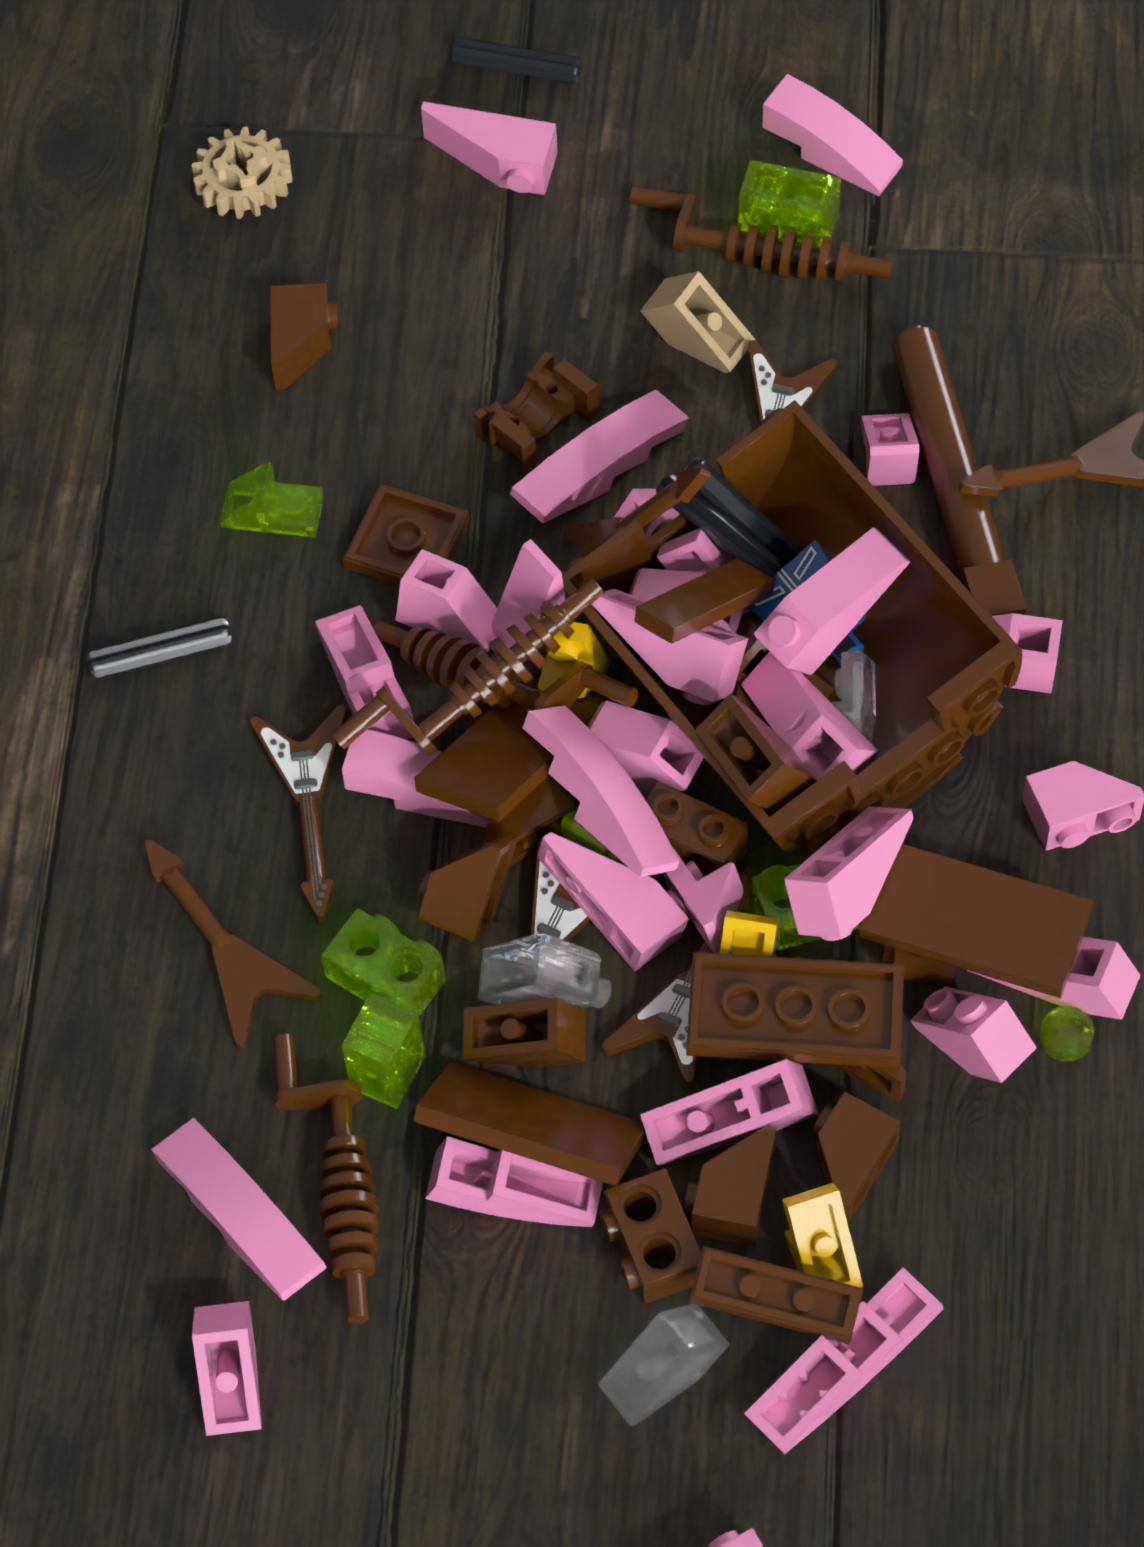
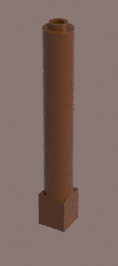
(949, 461)

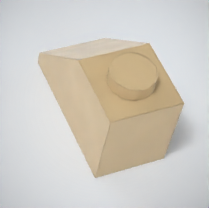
(697, 321)

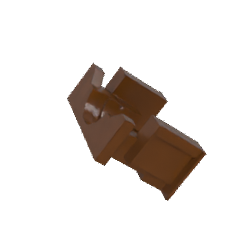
(540, 406)

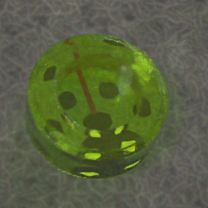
(1067, 1033)

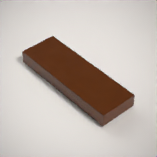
(704, 600)
(776, 1295)

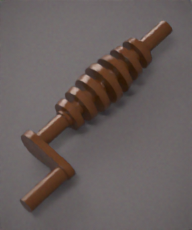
(769, 248)
(446, 656)
(464, 699)
(347, 1188)

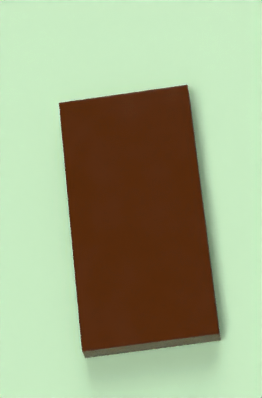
(495, 760)
(979, 920)
(795, 1010)
(531, 1123)

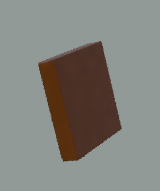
(398, 529)

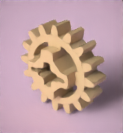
(242, 172)

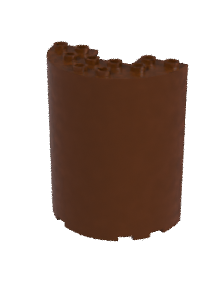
(930, 638)

